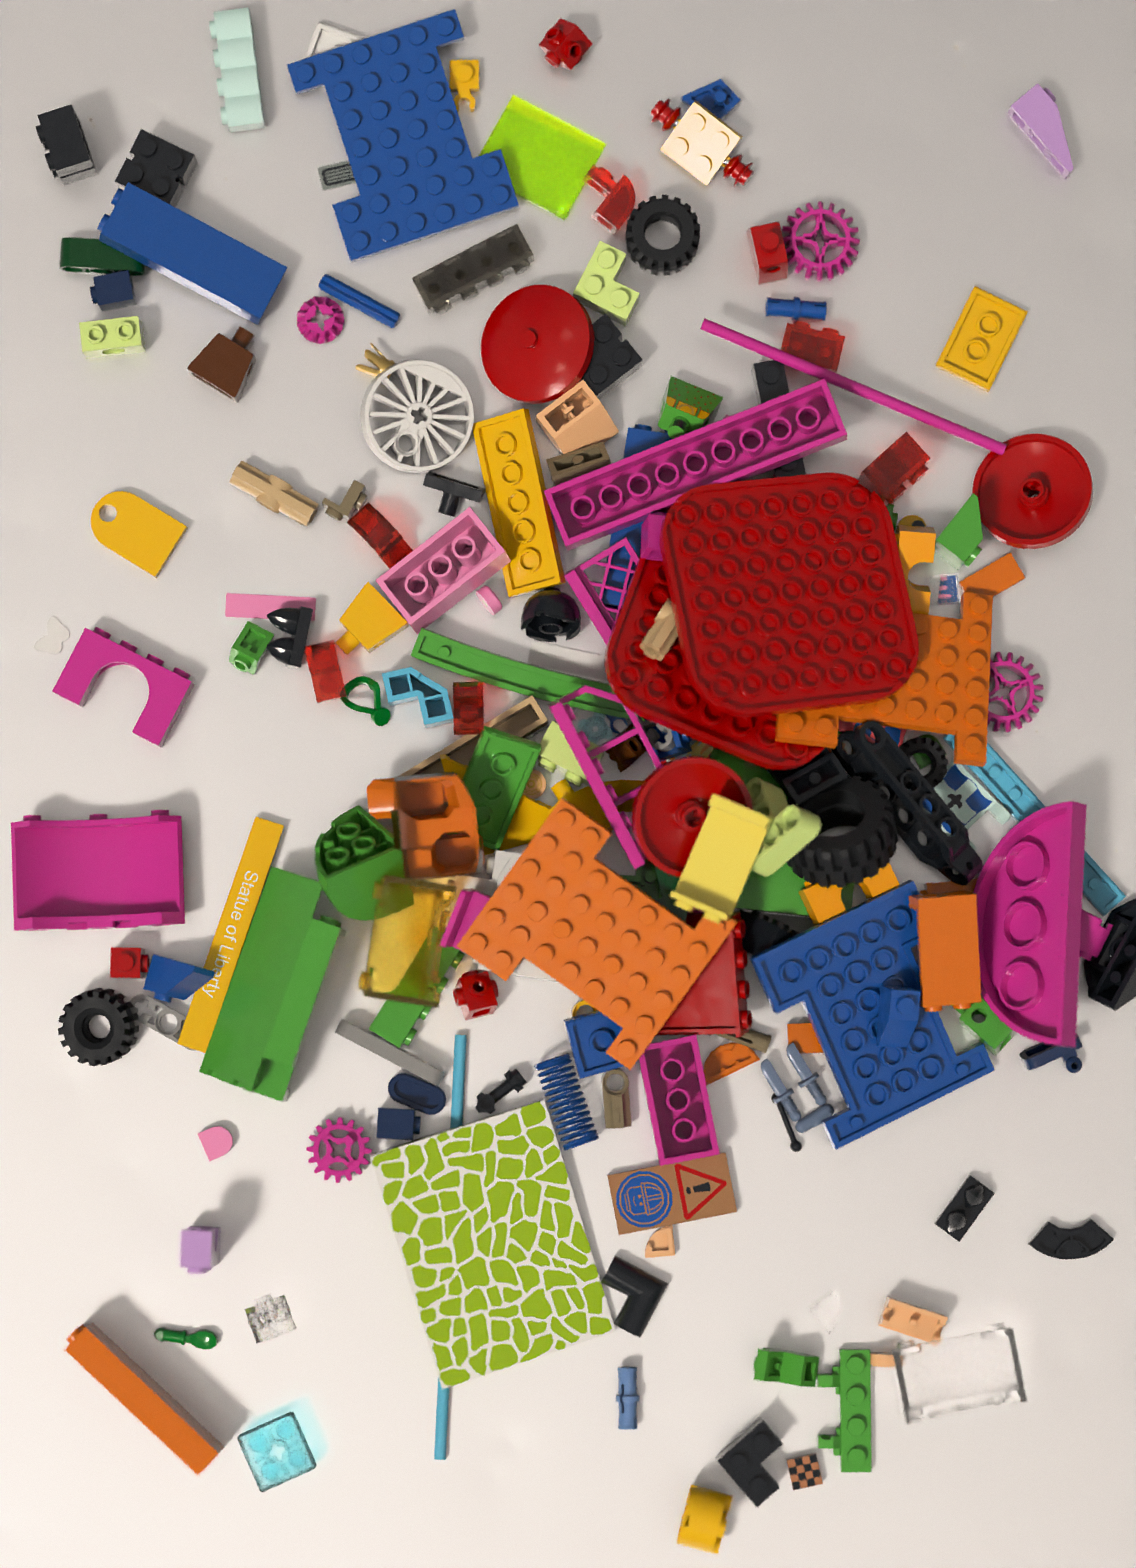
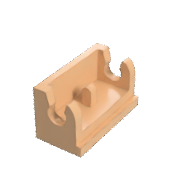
(912, 1320)

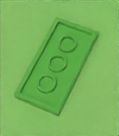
(497, 781)

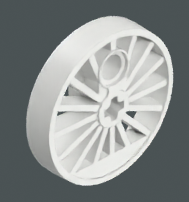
(436, 376)

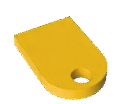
(138, 531)

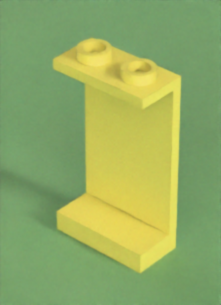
(721, 859)

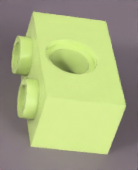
(112, 337)

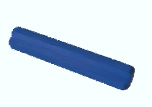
(359, 301)

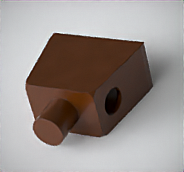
(225, 364)

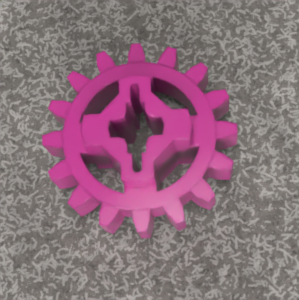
(329, 1158)

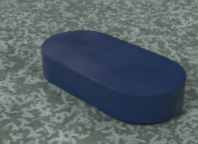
(417, 1093)

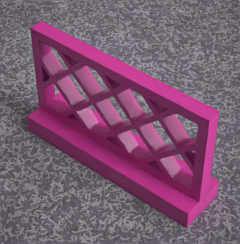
(587, 594)

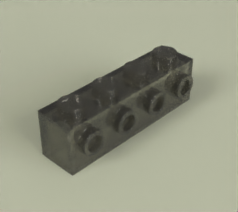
(473, 269)

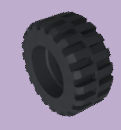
(856, 853)

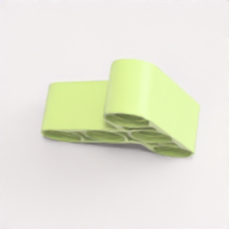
(789, 830)

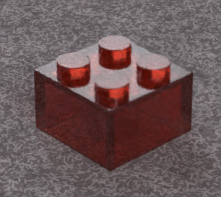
(895, 468)

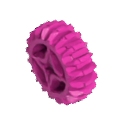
(820, 216)
(1009, 703)

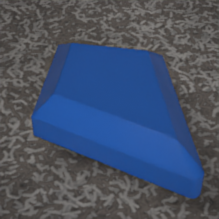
(715, 97)

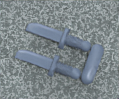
(815, 1117)

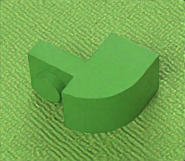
(786, 1367)

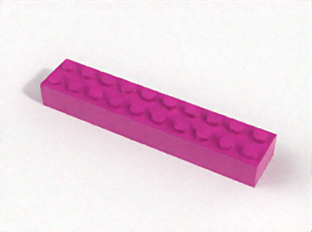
(713, 454)

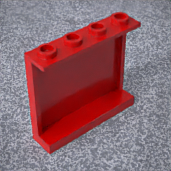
(719, 994)

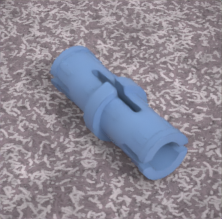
(627, 1398)

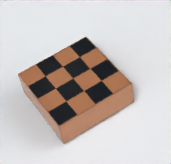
(804, 1471)

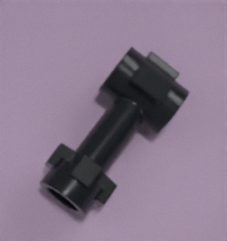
(513, 1080)

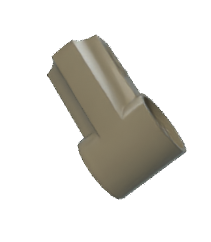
(616, 1102)

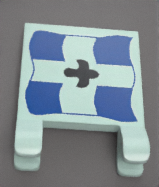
(966, 799)

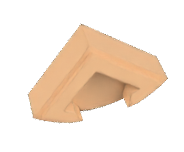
(661, 1243)

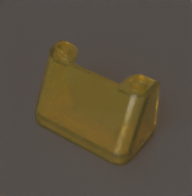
(406, 940)

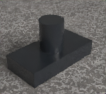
(452, 491)

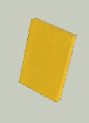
(981, 339)

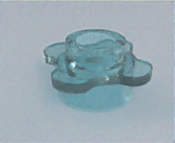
(598, 720)

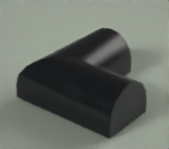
(642, 1294)

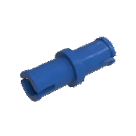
(795, 308)

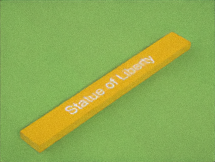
(231, 933)

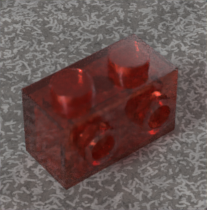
(813, 345)

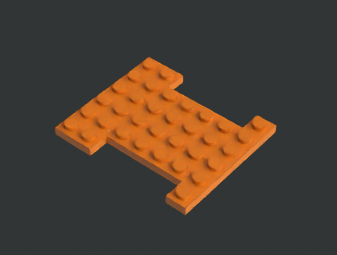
(941, 696)
(592, 931)

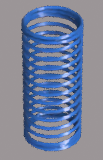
(558, 1062)

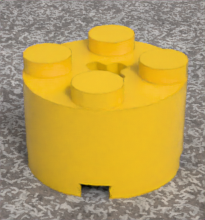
(704, 1519)

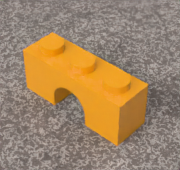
(915, 546)
(826, 902)

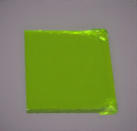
(543, 156)

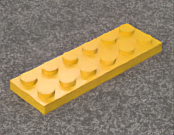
(518, 502)

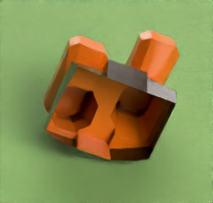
(422, 817)

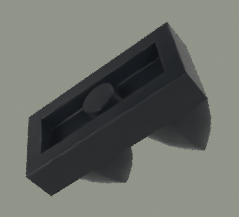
(293, 622)
(964, 1208)

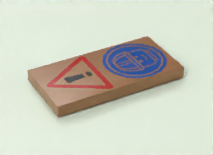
(672, 1193)

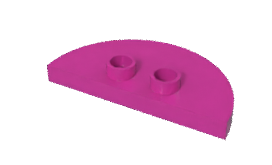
(1033, 924)

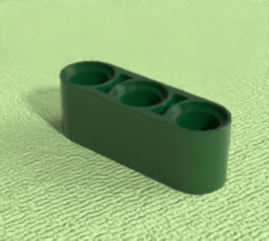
(95, 257)

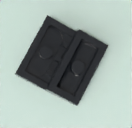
(810, 779)

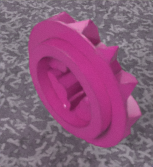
(312, 331)

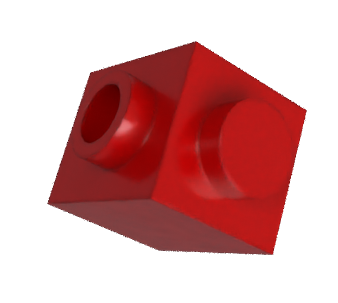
(128, 963)

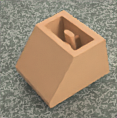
(576, 420)

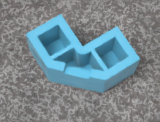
(411, 685)

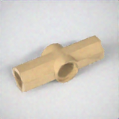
(274, 493)
(662, 633)

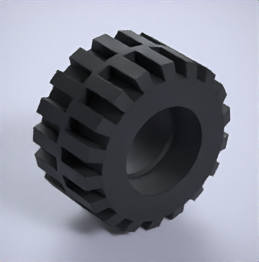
(669, 211)

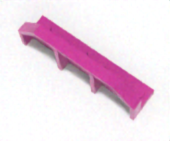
(592, 769)

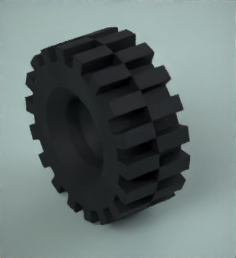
(79, 1036)

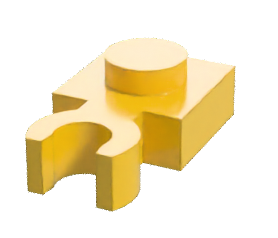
(464, 80)

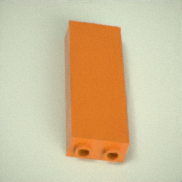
(143, 1397)

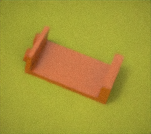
(948, 949)

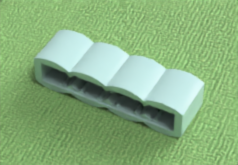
(238, 70)

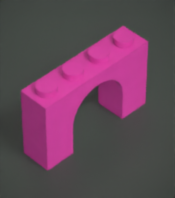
(97, 654)

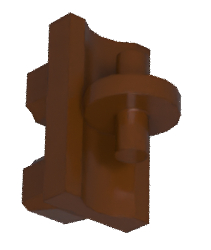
(626, 751)

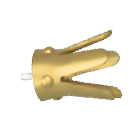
(380, 363)

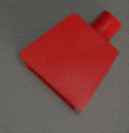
(768, 251)

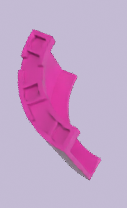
(97, 872)

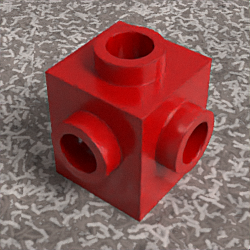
(564, 44)
(476, 994)

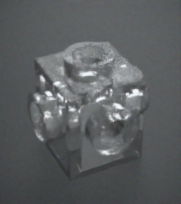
(270, 1317)

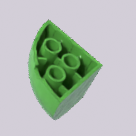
(351, 860)

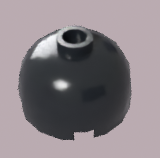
(551, 615)

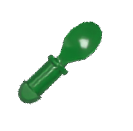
(200, 1339)

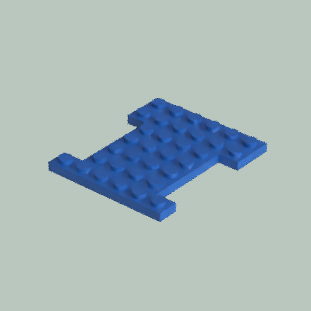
(404, 138)
(838, 980)

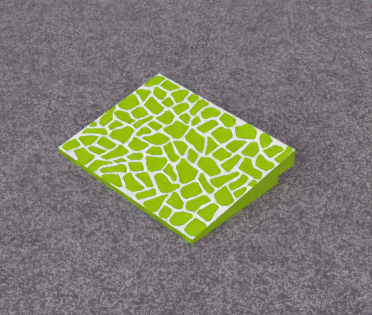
(492, 1243)

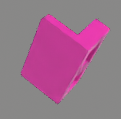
(464, 914)

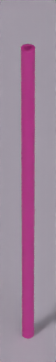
(853, 386)

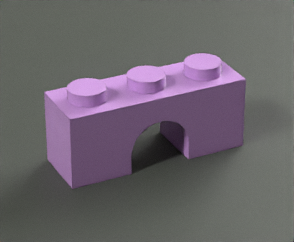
(200, 1248)

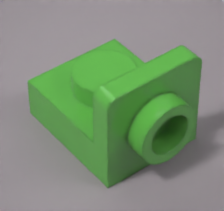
(250, 648)

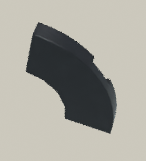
(1072, 1242)

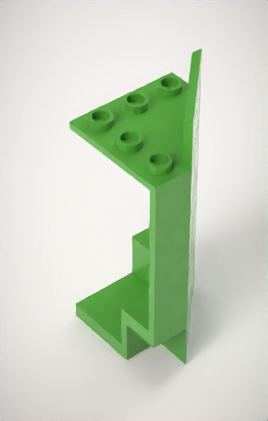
(273, 988)

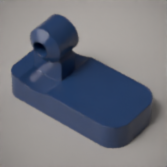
(1045, 1053)

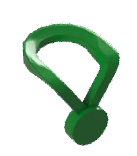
(380, 714)

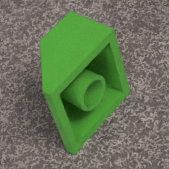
(962, 536)

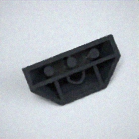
(1113, 974)

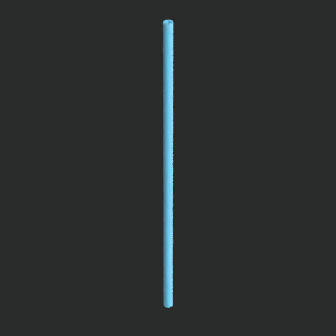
(456, 1120)

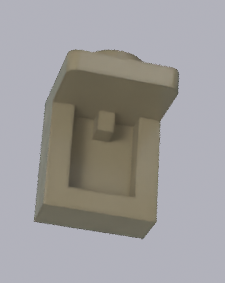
(352, 501)

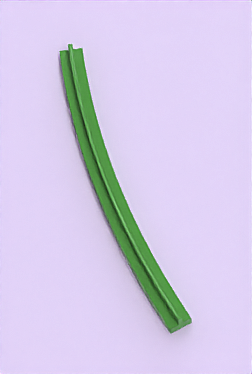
(512, 674)

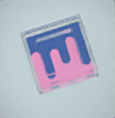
(943, 589)

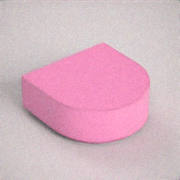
(216, 1141)

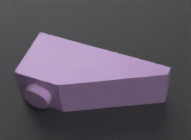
(1041, 122)

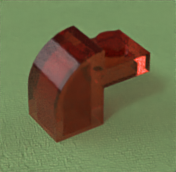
(618, 197)
(379, 535)
(325, 671)
(468, 707)

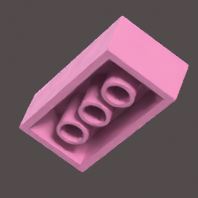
(443, 570)

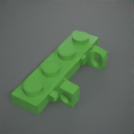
(853, 1436)

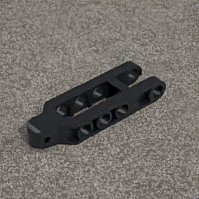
(887, 766)

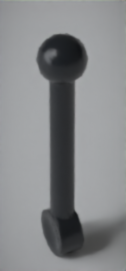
(795, 1145)

